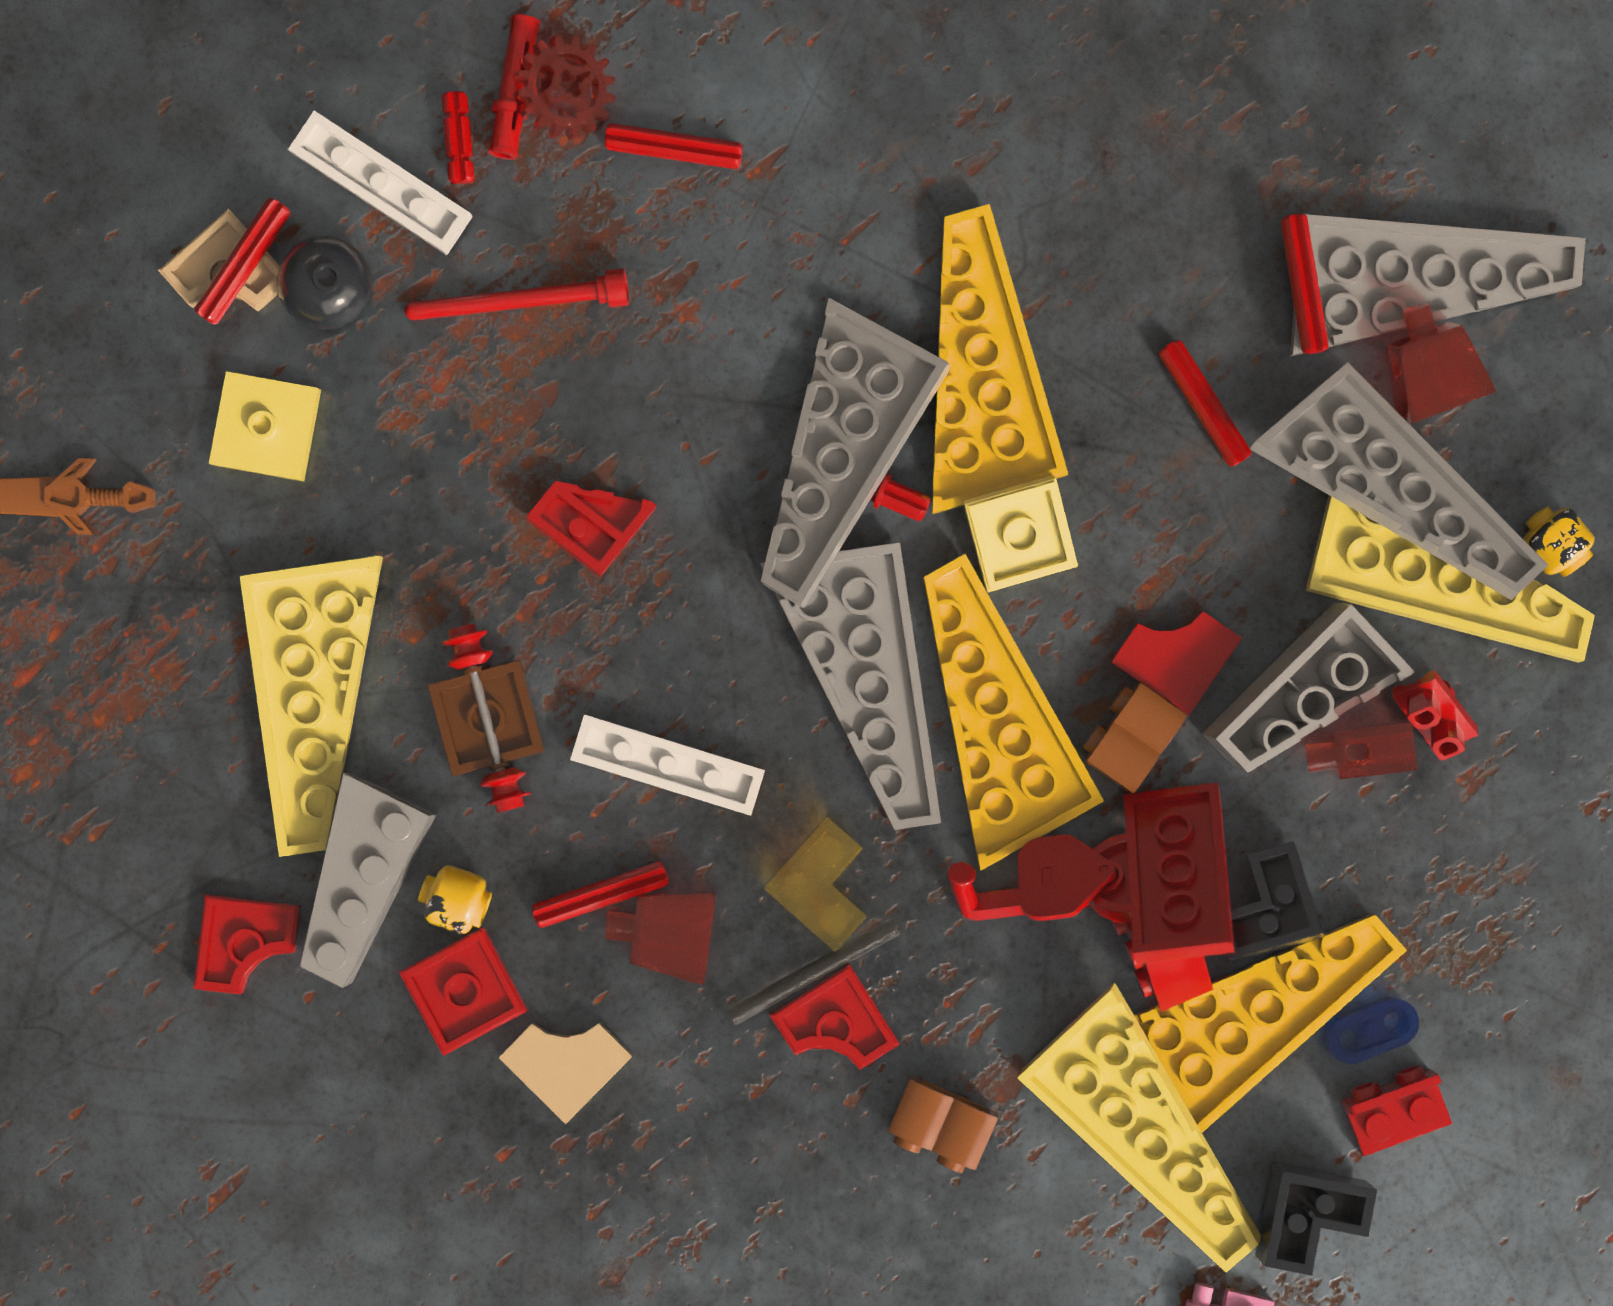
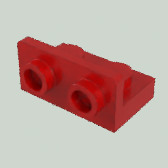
(1396, 1110)

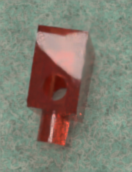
(1434, 367)
(1388, 751)
(668, 933)

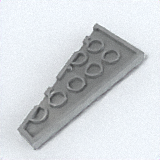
(1383, 267)
(851, 427)
(1379, 465)
(867, 664)

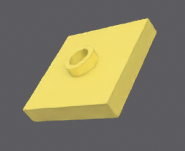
(265, 426)
(1020, 533)

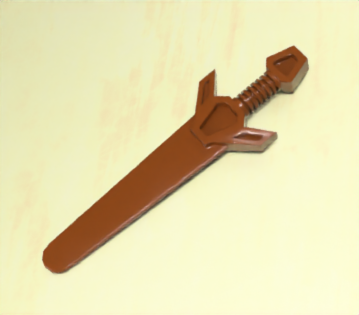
(69, 496)

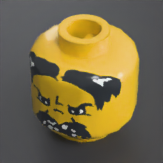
(1559, 540)
(455, 899)

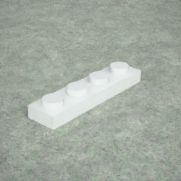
(380, 182)
(667, 765)

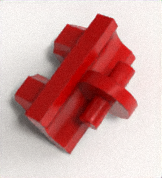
(1436, 714)

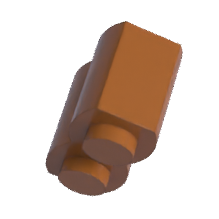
(1133, 737)
(941, 1123)

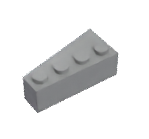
(1307, 688)
(362, 871)

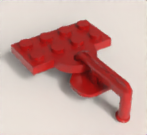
(1166, 885)

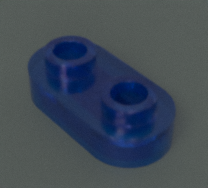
(1370, 1032)

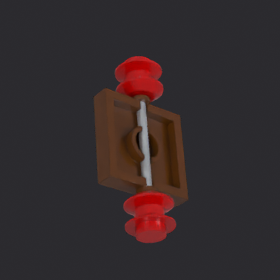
(486, 718)

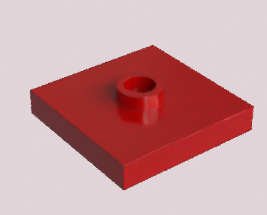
(463, 991)

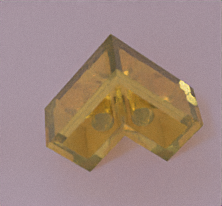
(807, 886)

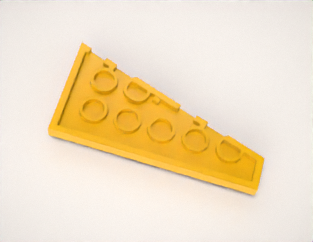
(992, 402)
(1009, 744)
(1263, 1013)

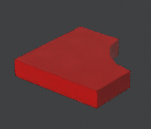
(1177, 662)
(238, 937)
(836, 1017)

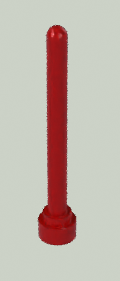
(608, 288)

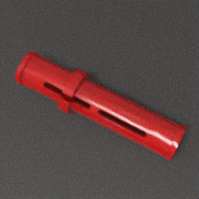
(507, 110)

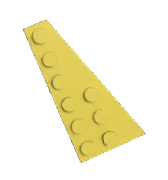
(1383, 571)
(307, 665)
(1125, 1106)

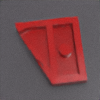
(589, 523)

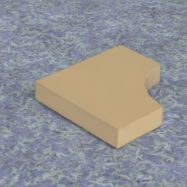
(200, 261)
(565, 1068)

